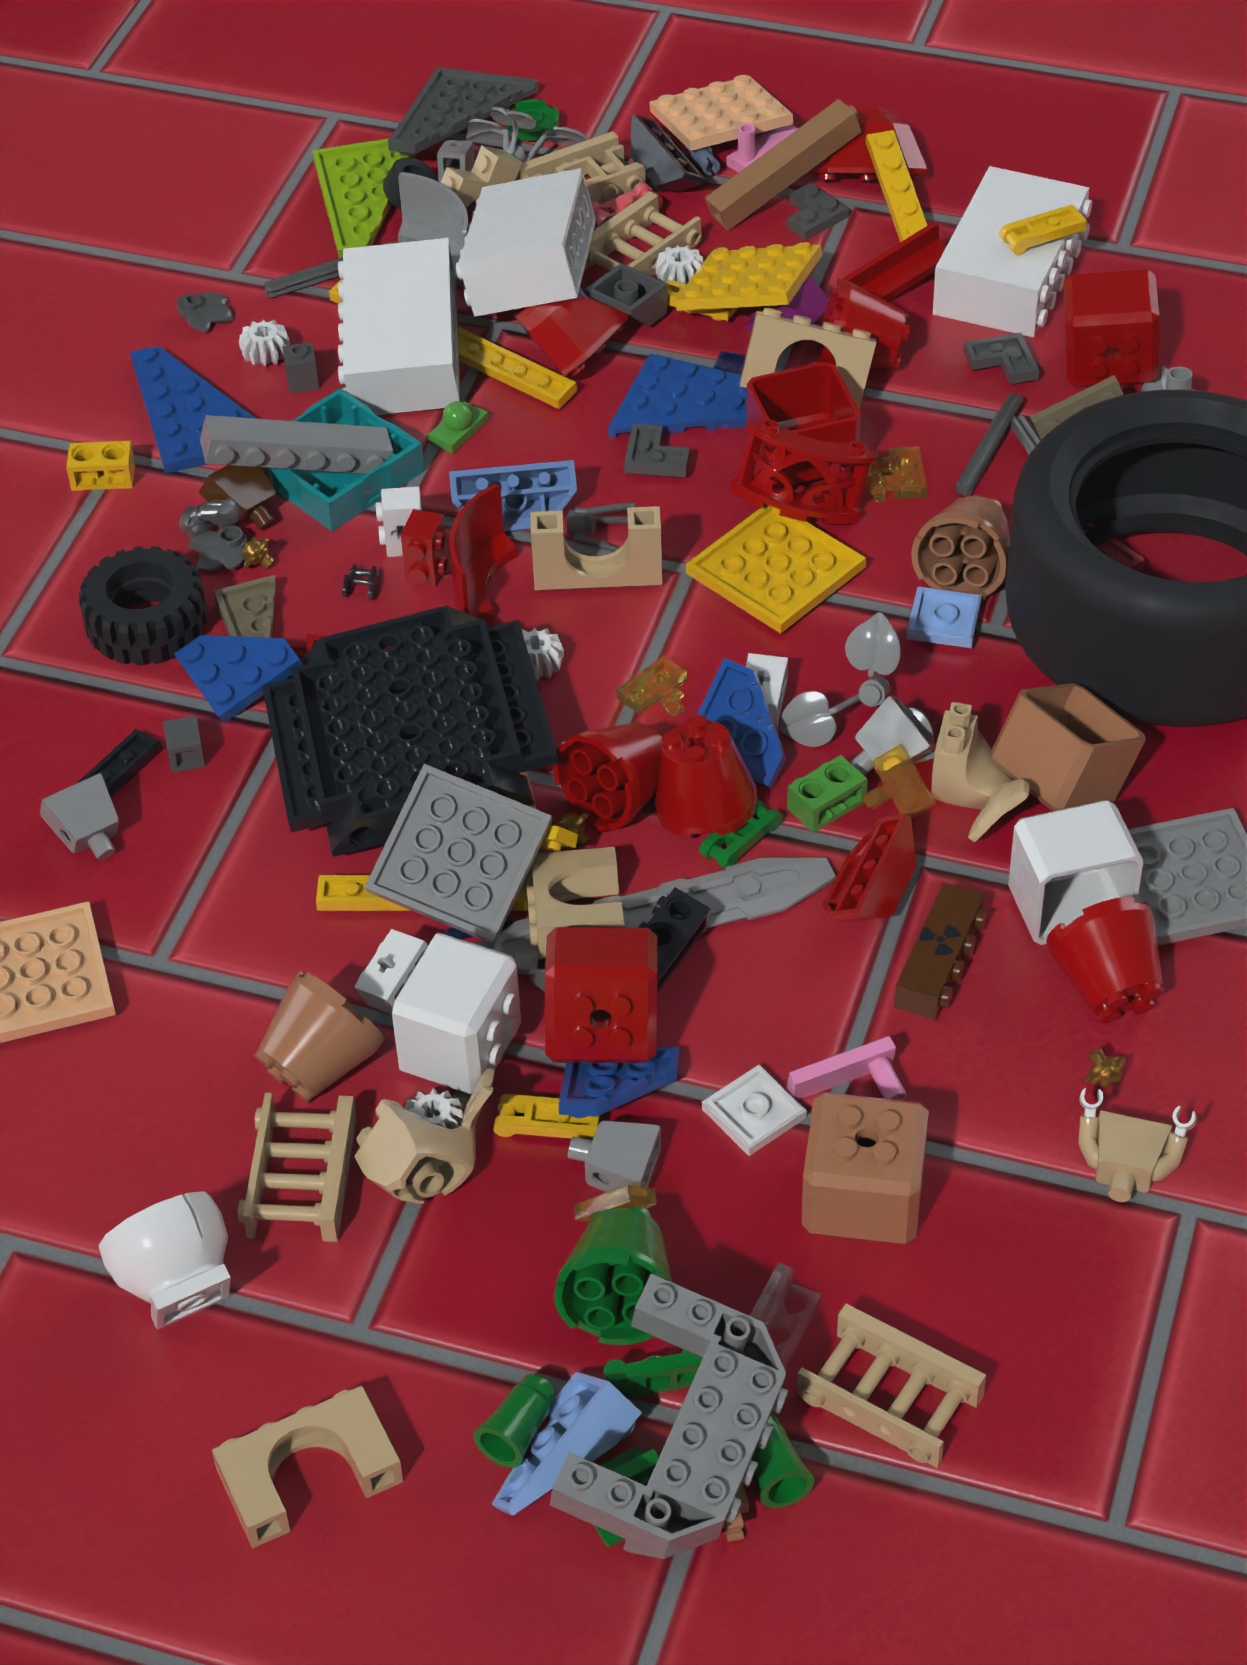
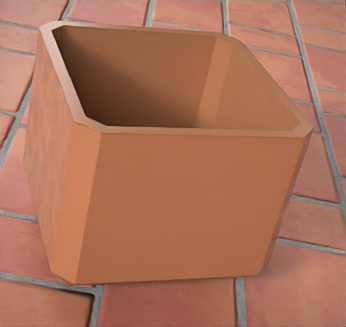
(1066, 746)
(864, 1168)

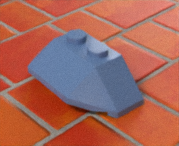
(522, 487)

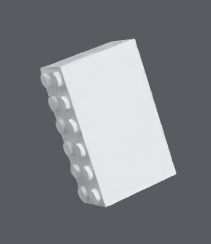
(527, 243)
(979, 273)
(399, 326)

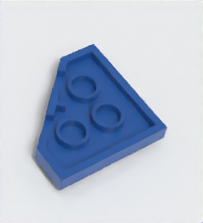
(235, 669)
(741, 707)
(600, 1087)

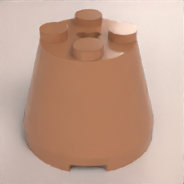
(964, 547)
(315, 1037)

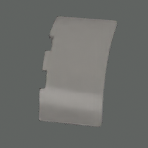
(432, 213)

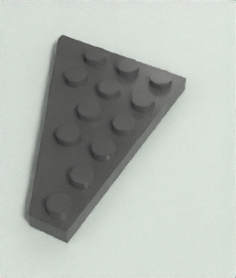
(453, 100)

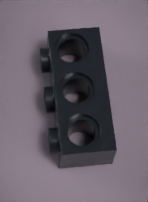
(676, 933)

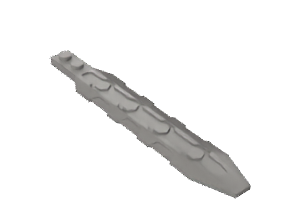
(736, 893)

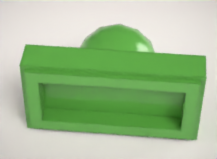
(458, 425)

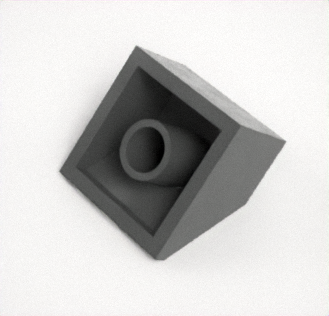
(632, 293)

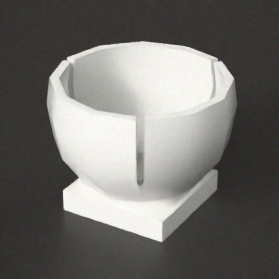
(171, 1256)

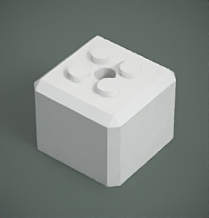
(1071, 862)
(456, 1013)

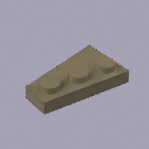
(248, 607)

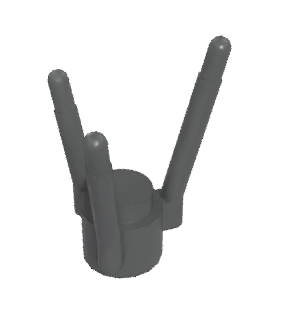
(583, 521)

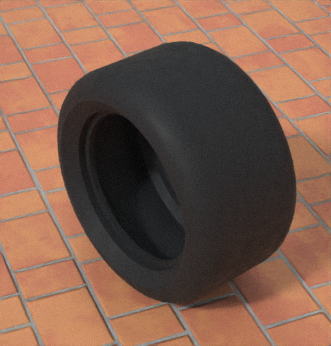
(1134, 639)

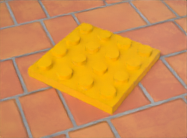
(749, 277)
(775, 567)

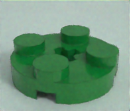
(545, 118)

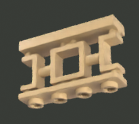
(599, 159)

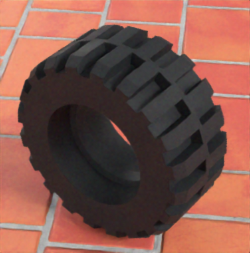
(138, 578)

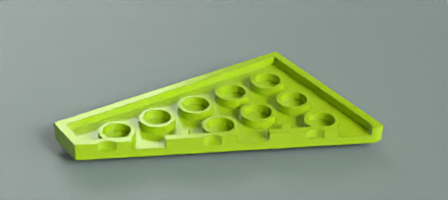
(353, 189)

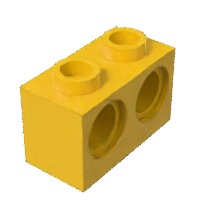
(100, 465)

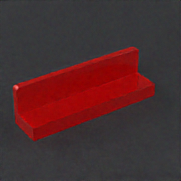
(901, 264)

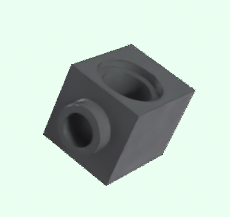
(300, 367)
(183, 744)

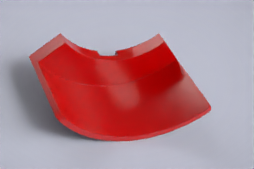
(478, 551)

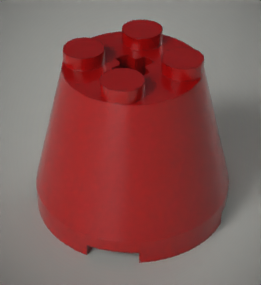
(862, 310)
(609, 773)
(703, 781)
(1111, 957)

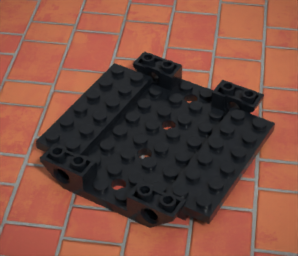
(345, 730)

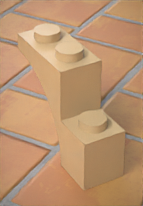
(490, 168)

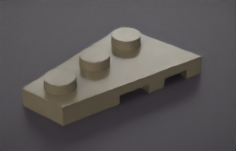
(1056, 414)

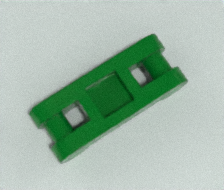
(741, 839)
(653, 1374)

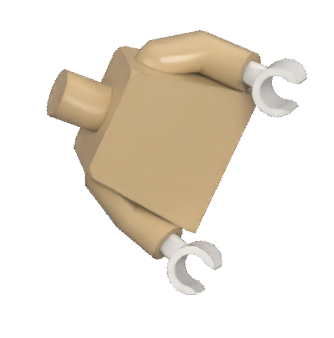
(1130, 1150)

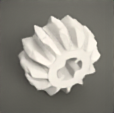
(678, 264)
(263, 342)
(544, 652)
(437, 1109)

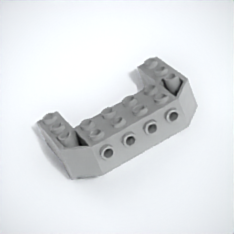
(711, 1438)

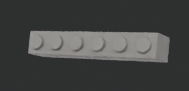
(294, 444)

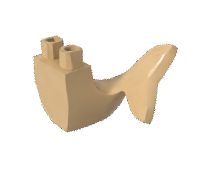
(966, 772)
(418, 1157)

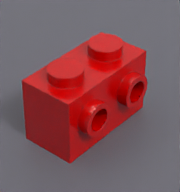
(424, 548)

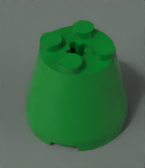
(608, 1274)

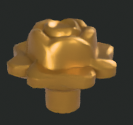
(256, 552)
(575, 824)
(1104, 1069)

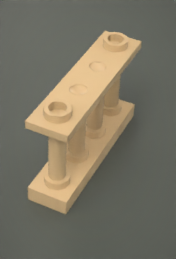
(631, 223)
(330, 1183)
(912, 1356)

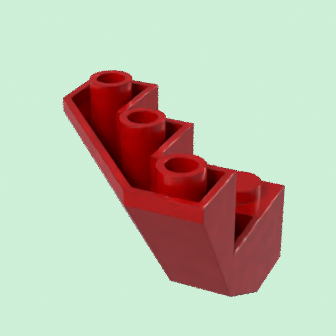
(854, 156)
(571, 330)

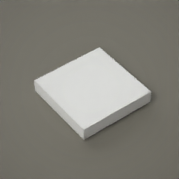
(754, 1110)

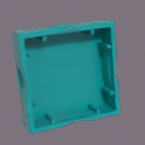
(341, 496)

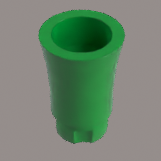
(515, 1422)
(779, 1471)

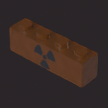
(940, 951)

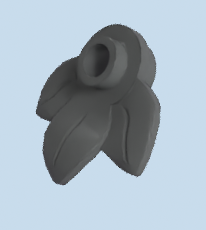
(204, 309)
(219, 548)

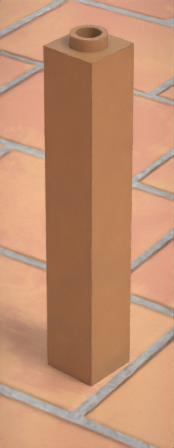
(783, 164)

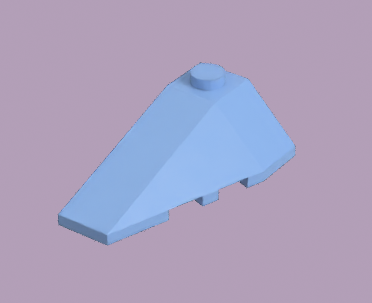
(583, 1420)

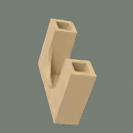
(774, 333)
(631, 565)
(566, 877)
(339, 1424)

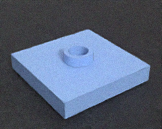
(944, 617)

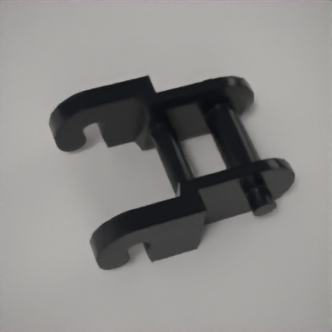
(350, 580)

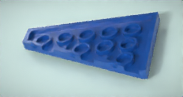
(681, 397)
(177, 406)

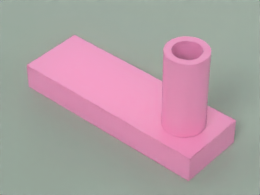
(751, 149)
(871, 1059)

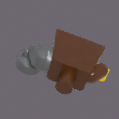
(233, 498)

